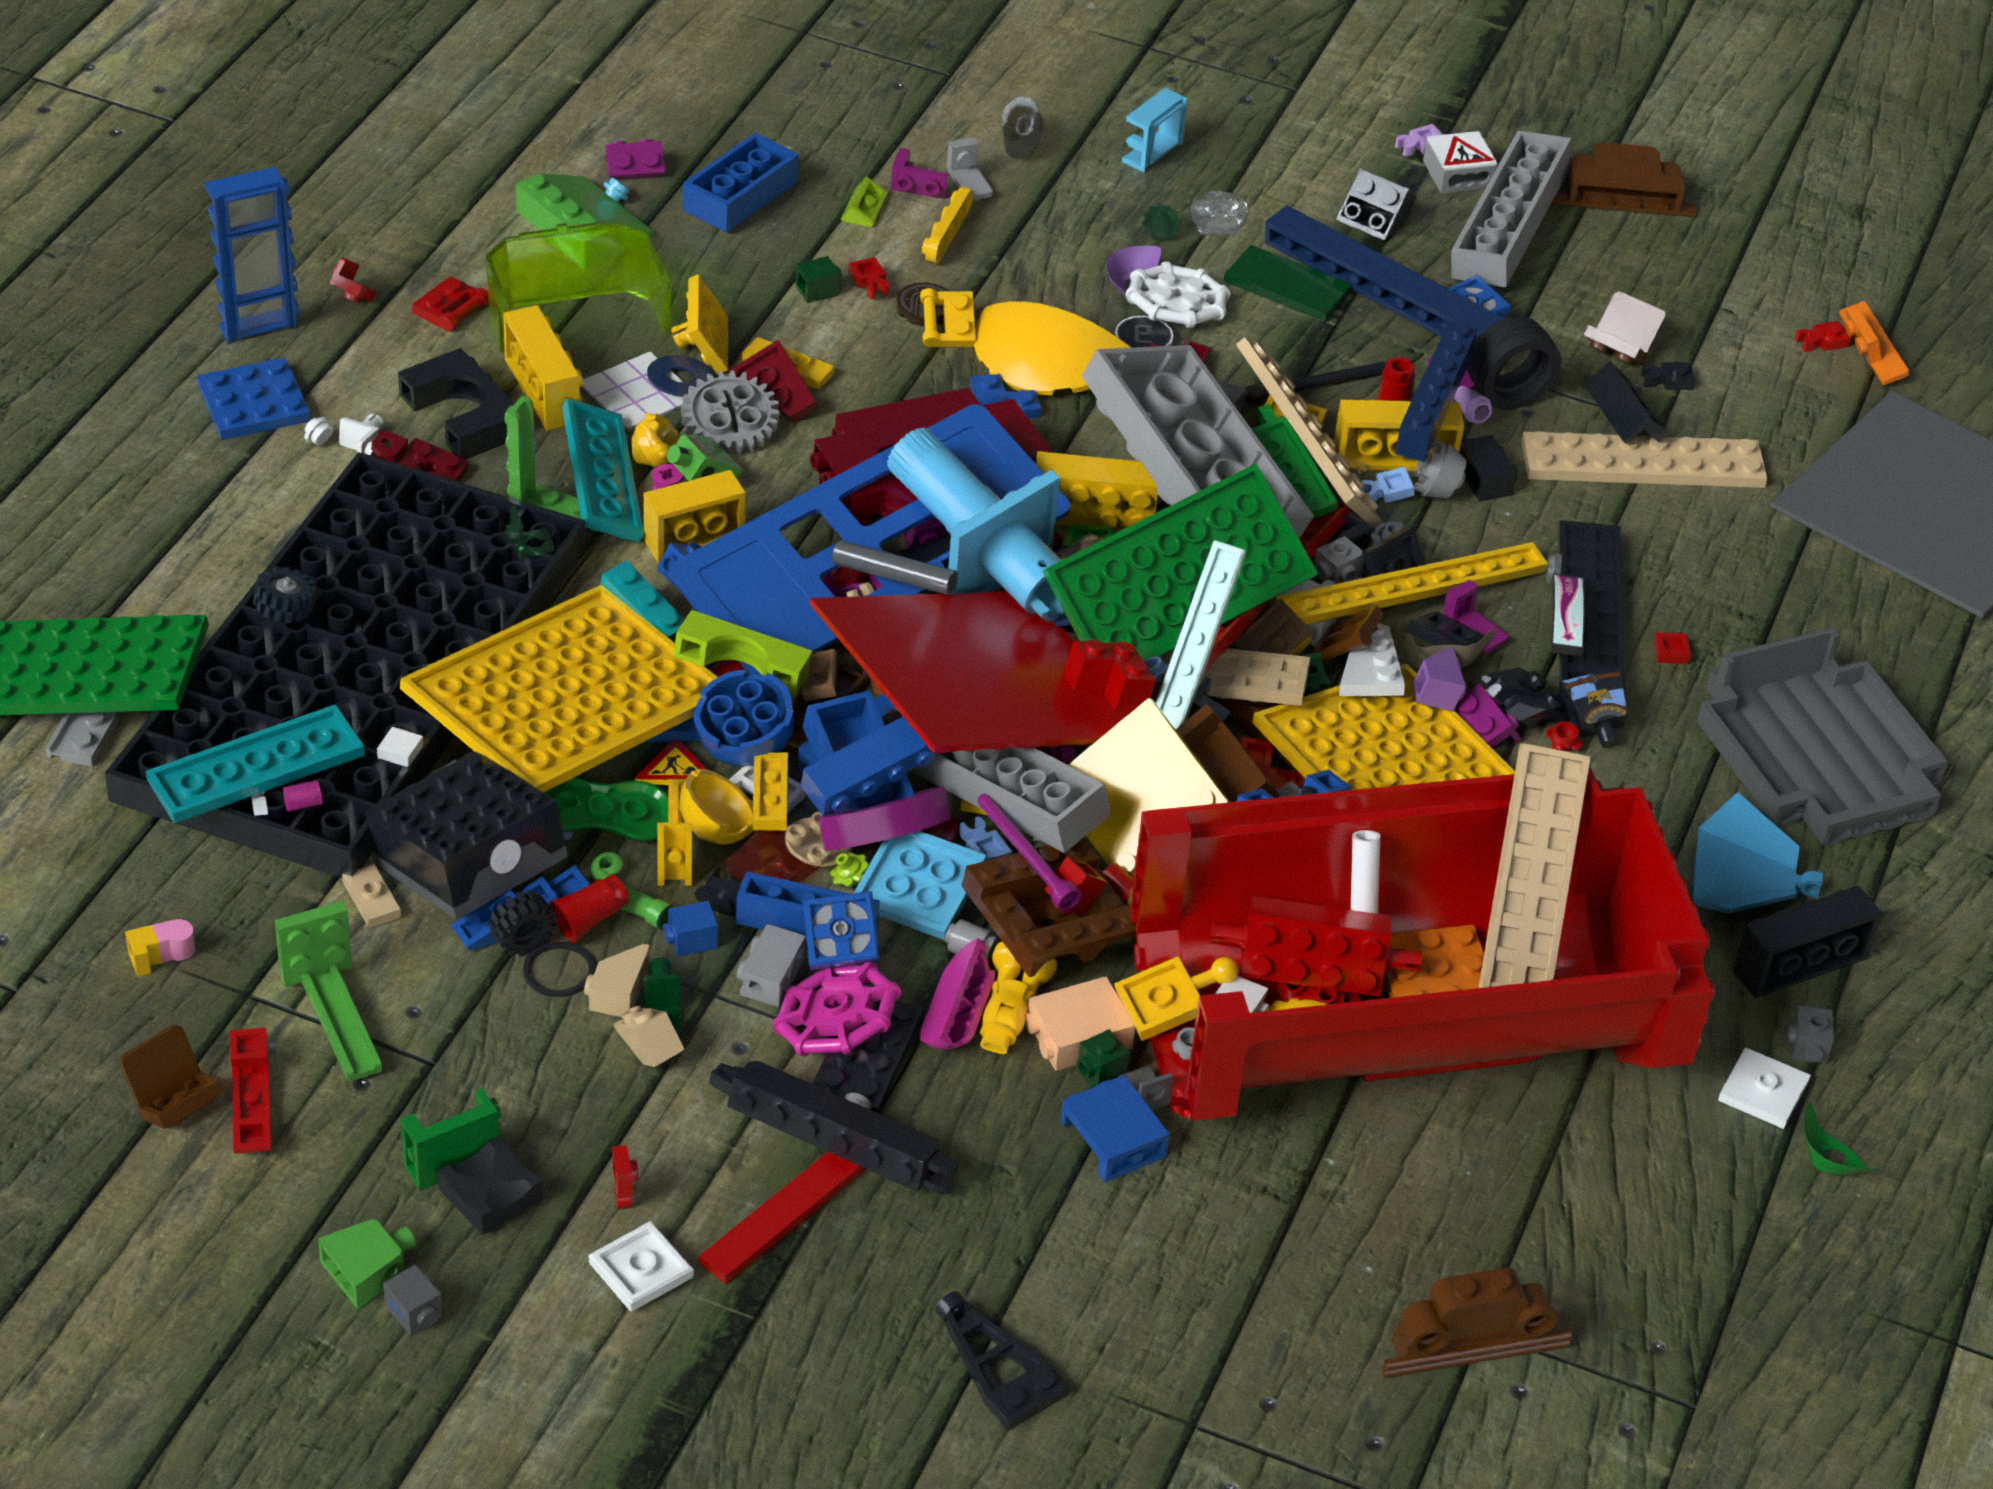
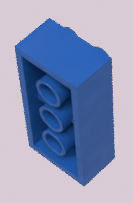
(740, 182)

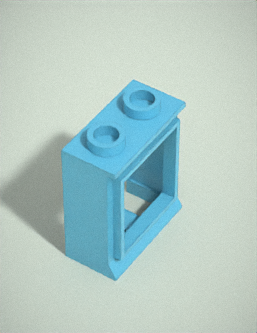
(1168, 112)

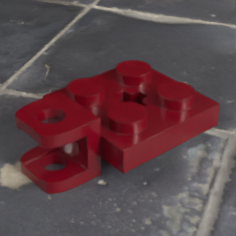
(420, 456)

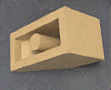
(618, 981)

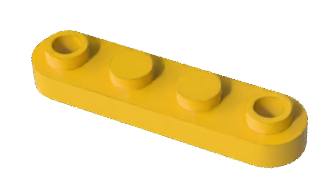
(948, 226)

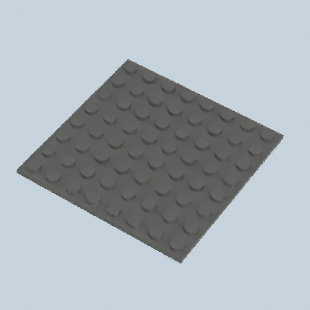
(1907, 497)

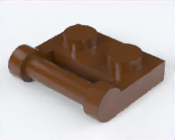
(1349, 634)

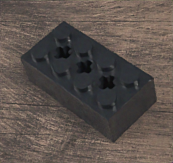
(1806, 941)

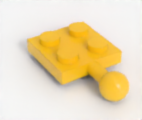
(1167, 995)

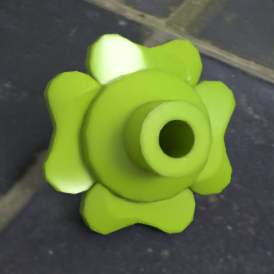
(849, 869)

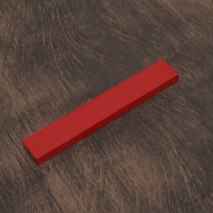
(778, 1216)

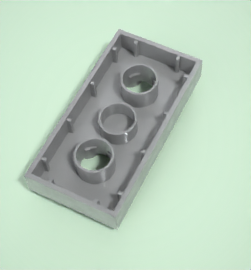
(1182, 423)

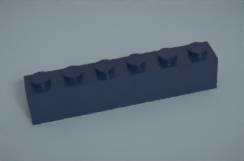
(1436, 391)

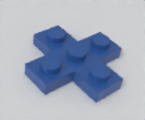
(990, 389)

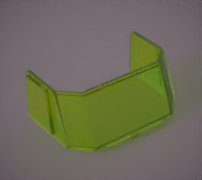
(575, 265)

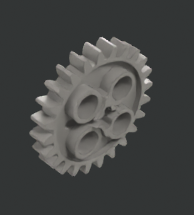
(750, 406)

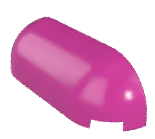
(959, 999)

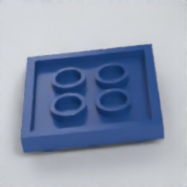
(253, 398)

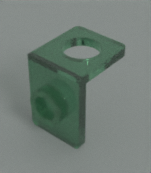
(519, 538)

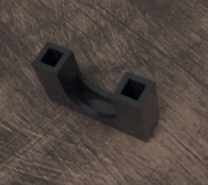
(459, 377)

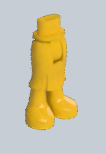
(1009, 1002)

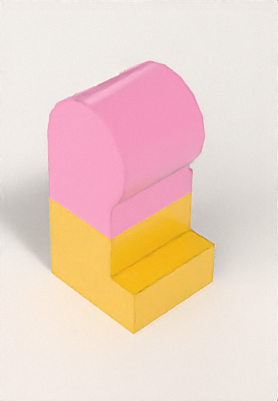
(160, 944)

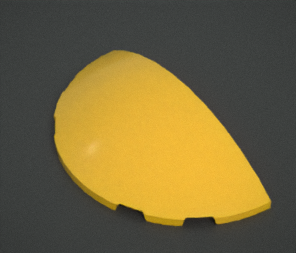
(1038, 346)

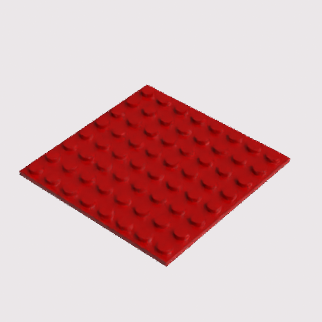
(969, 669)

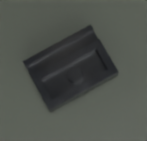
(1443, 630)

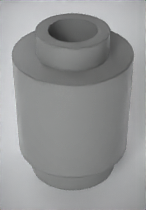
(964, 932)

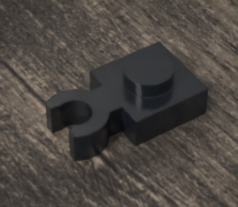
(1670, 374)

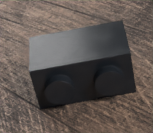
(1488, 468)

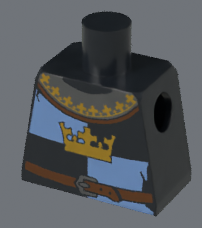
(1596, 704)

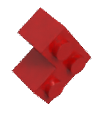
(1110, 670)

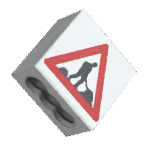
(1459, 161)

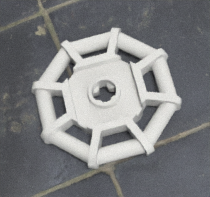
(1177, 294)

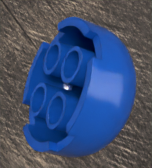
(744, 717)

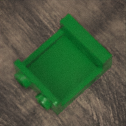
(448, 1141)

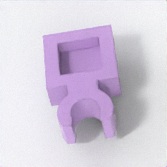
(1416, 139)

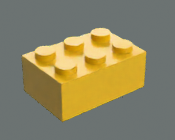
(693, 512)

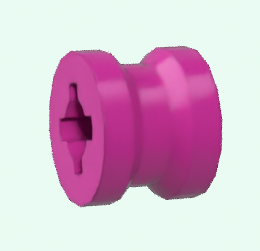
(666, 475)

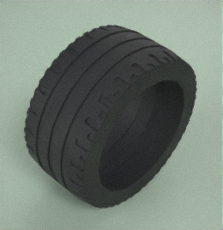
(1526, 381)

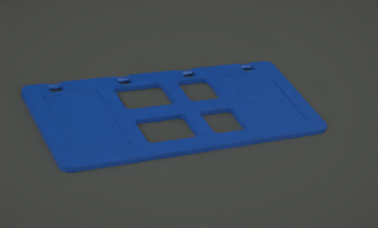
(766, 586)

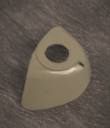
(1465, 654)

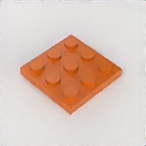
(1449, 961)

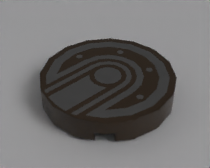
(910, 306)

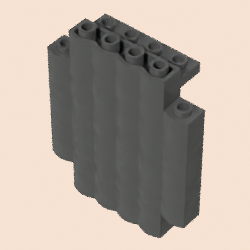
(1820, 739)

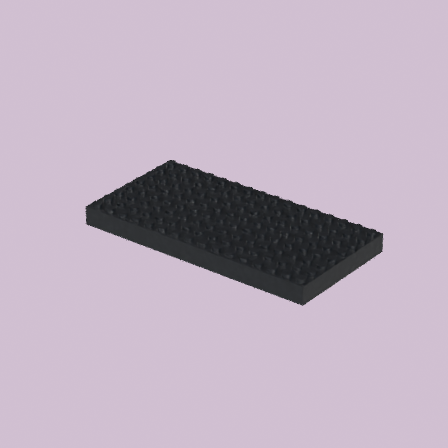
(401, 581)

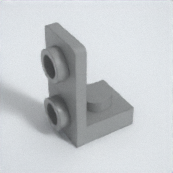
(963, 167)

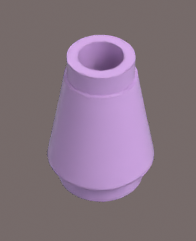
(1473, 405)

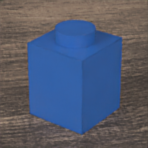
(691, 929)

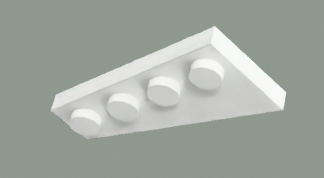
(1374, 668)

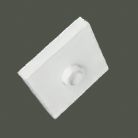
(1764, 1088)
(641, 1266)

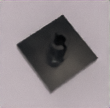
(1394, 554)

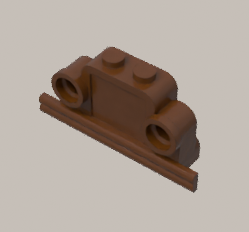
(1625, 180)
(1473, 1322)

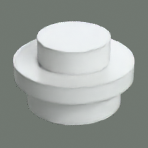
(318, 431)

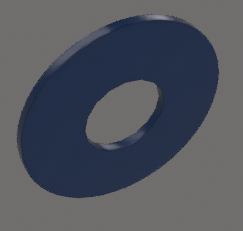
(659, 369)

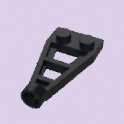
(1022, 1396)

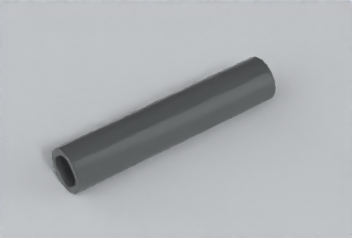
(895, 567)

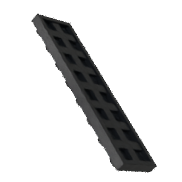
(1595, 555)

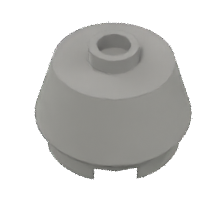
(1440, 472)

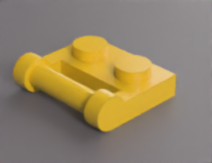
(958, 318)

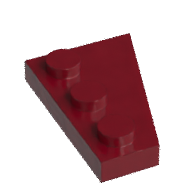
(779, 373)

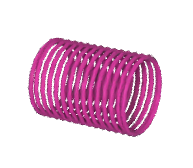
(302, 797)

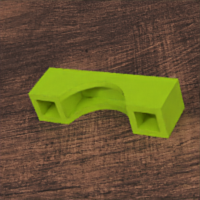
(710, 639)

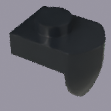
(719, 892)

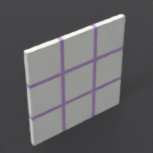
(629, 392)

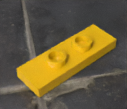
(813, 371)

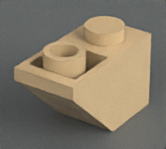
(649, 1035)

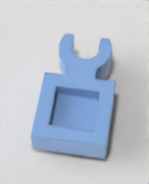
(1390, 485)

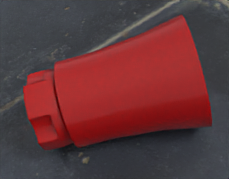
(1397, 380)
(589, 906)

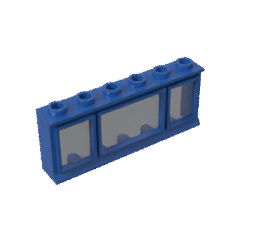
(253, 253)

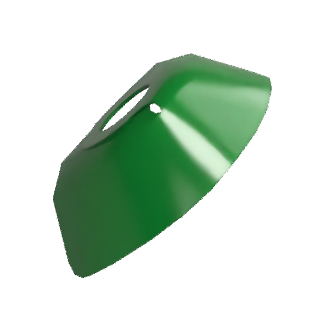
(1819, 1142)

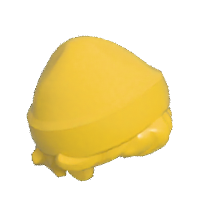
(652, 440)

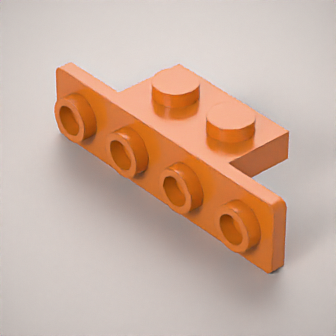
(1873, 343)

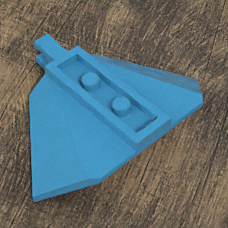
(1746, 861)

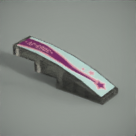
(1567, 615)

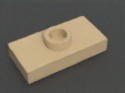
(371, 896)

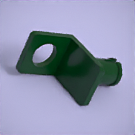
(663, 991)

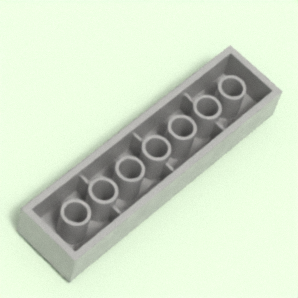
(1511, 208)
(1027, 785)

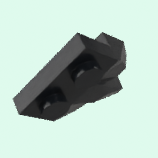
(1525, 696)

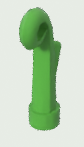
(653, 910)

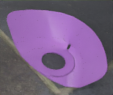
(1128, 259)

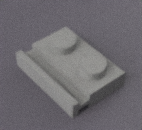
(81, 736)

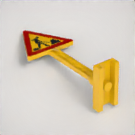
(673, 838)

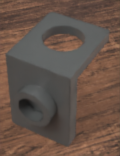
(1151, 1087)

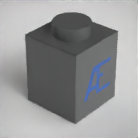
(412, 1300)

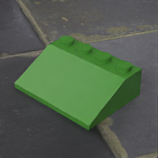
(569, 200)

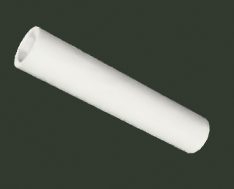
(1365, 871)

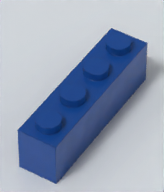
(865, 766)
(779, 902)

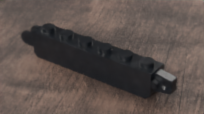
(836, 1125)

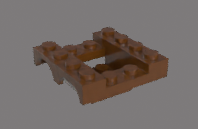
(1026, 920)

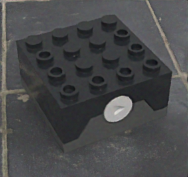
(466, 834)

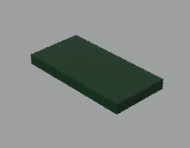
(1287, 283)

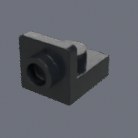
(1357, 531)

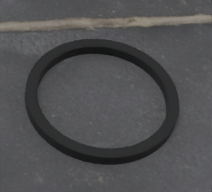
(557, 945)

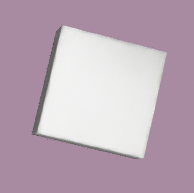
(400, 747)

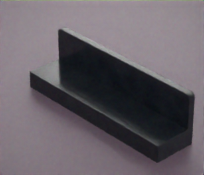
(1622, 404)

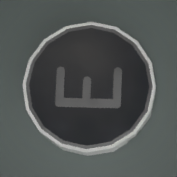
(1141, 331)

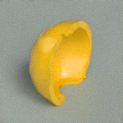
(715, 808)

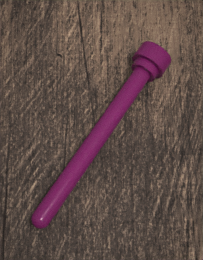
(1063, 892)

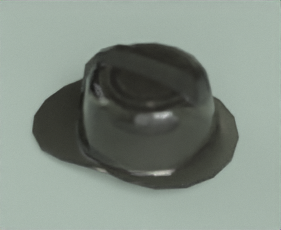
(1021, 127)

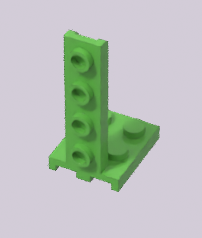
(522, 463)
(313, 952)

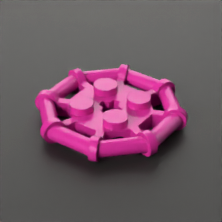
(820, 1017)

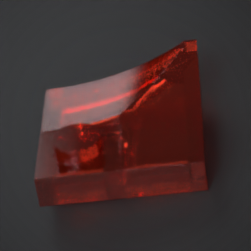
(769, 856)

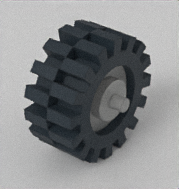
(284, 594)

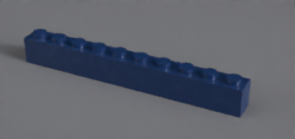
(1373, 273)

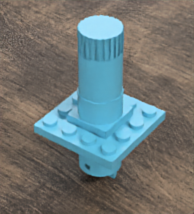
(991, 537)

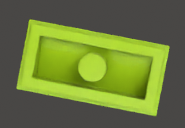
(865, 203)

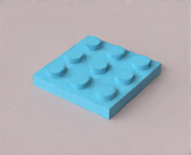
(919, 881)

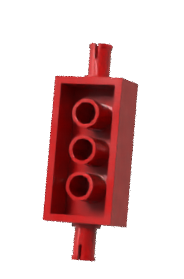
(1316, 946)

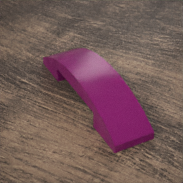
(884, 820)

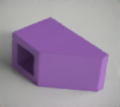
(1440, 681)

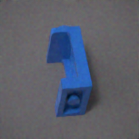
(1116, 1127)

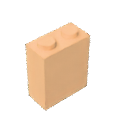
(1074, 1015)

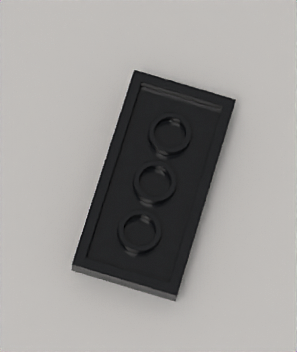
(874, 1062)

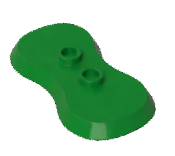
(621, 808)

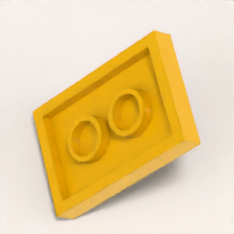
(705, 325)

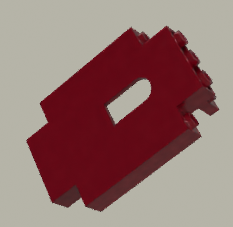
(874, 429)

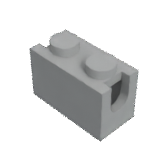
(771, 964)

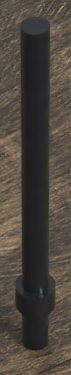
(1256, 393)

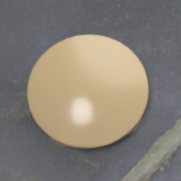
(806, 844)

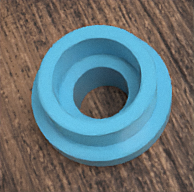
(616, 189)

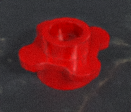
(1564, 736)

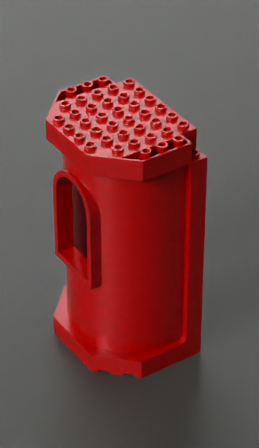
(1622, 969)

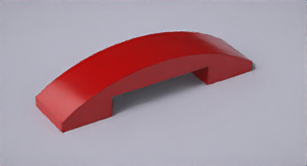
(250, 1090)

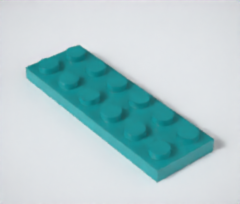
(602, 470)
(254, 763)

